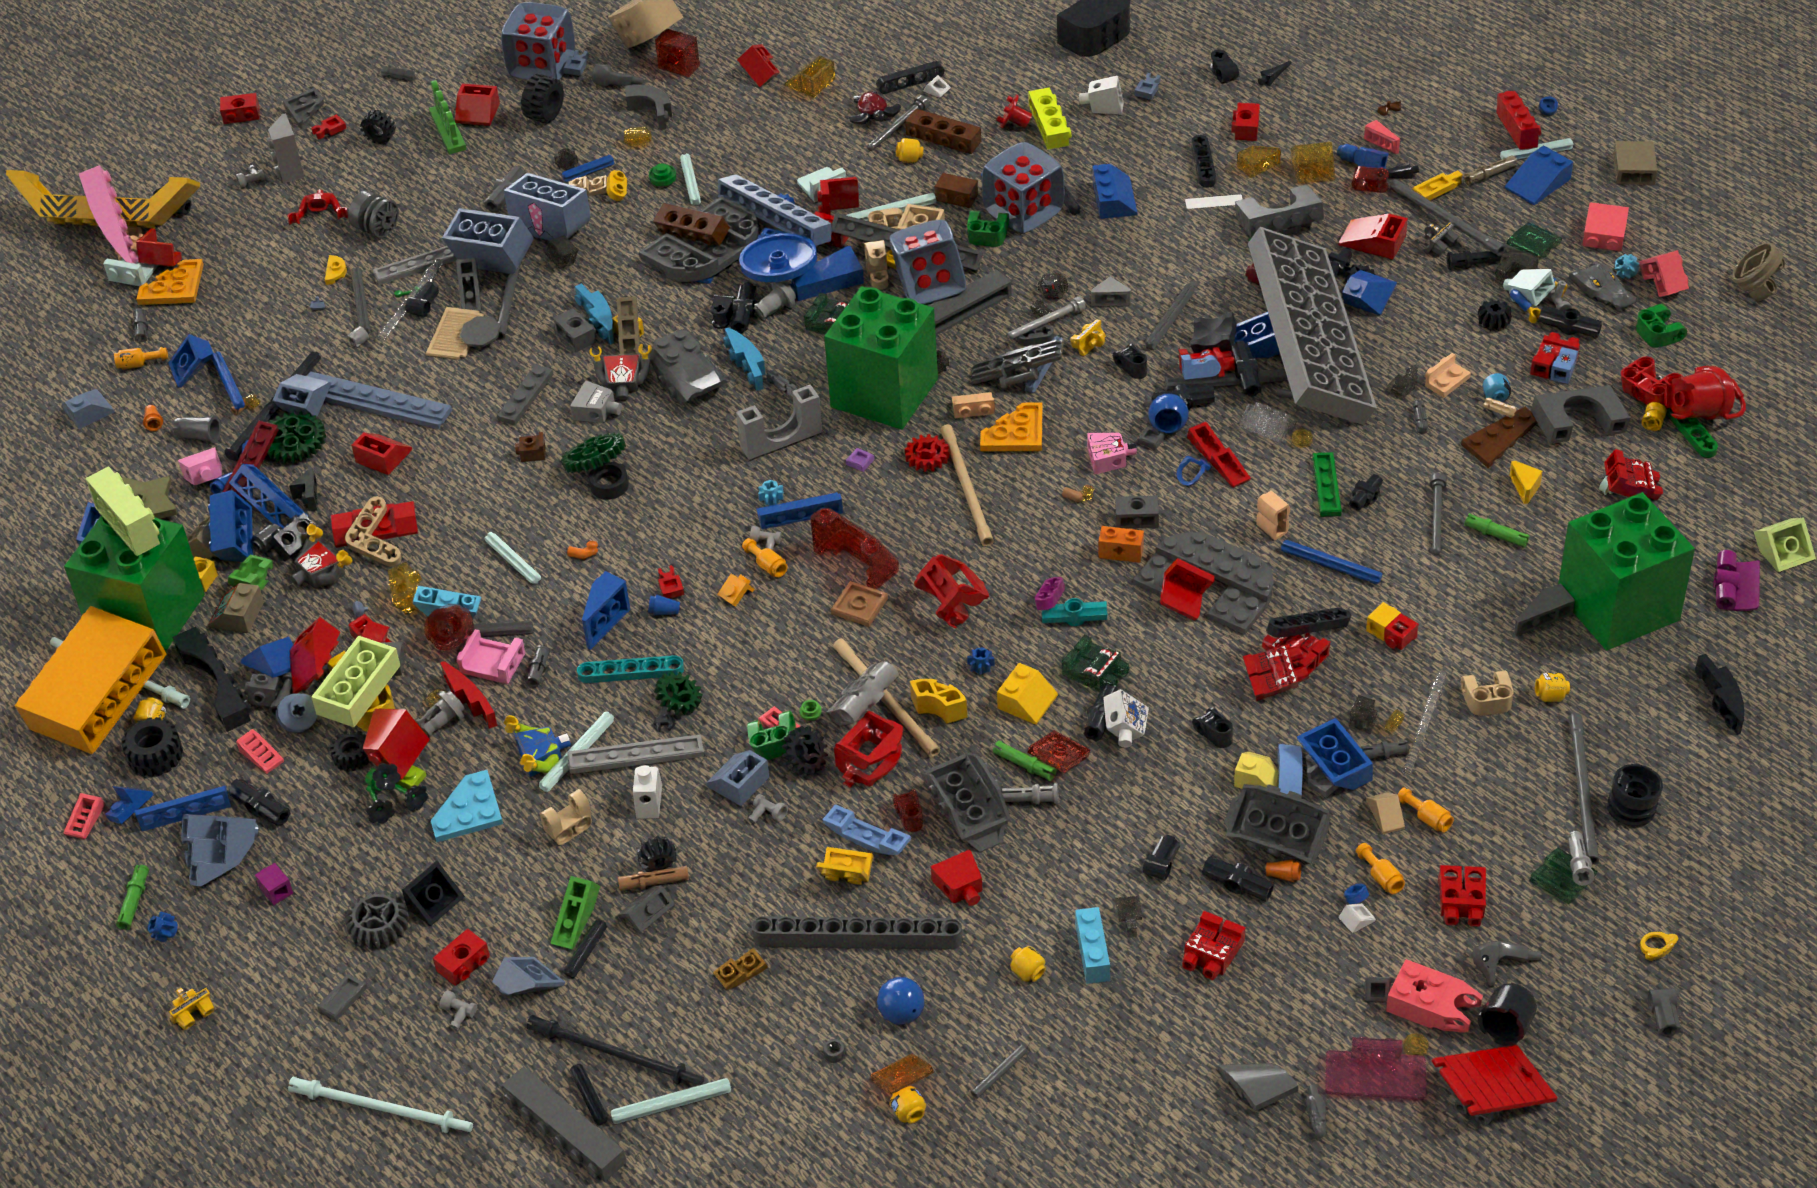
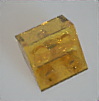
(813, 76)
(1313, 162)

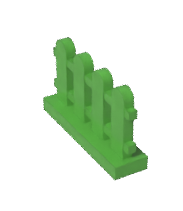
(445, 123)

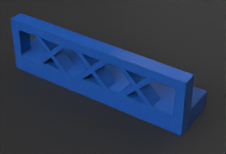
(267, 489)
(797, 510)
(173, 810)

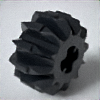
(1494, 314)
(656, 854)

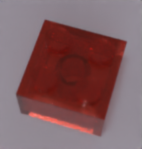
(677, 52)

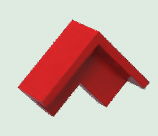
(758, 64)
(155, 252)

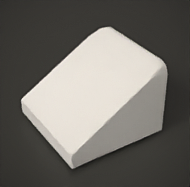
(937, 87)
(1356, 917)

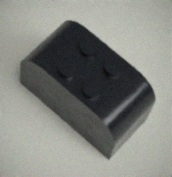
(1093, 25)

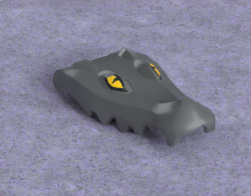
(1603, 284)

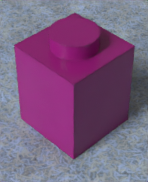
(274, 884)

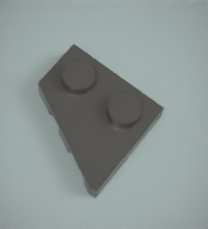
(303, 105)

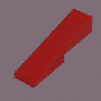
(1218, 456)

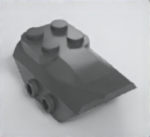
(684, 367)
(969, 799)
(1277, 822)

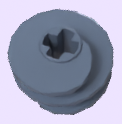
(292, 722)

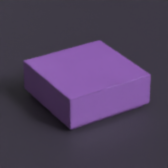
(860, 459)

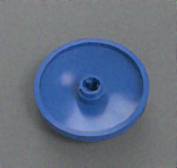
(778, 257)

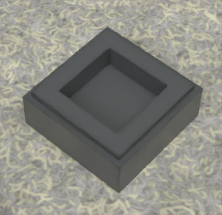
(1151, 438)

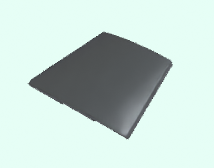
(1259, 1082)

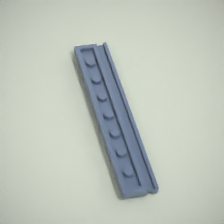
(385, 402)

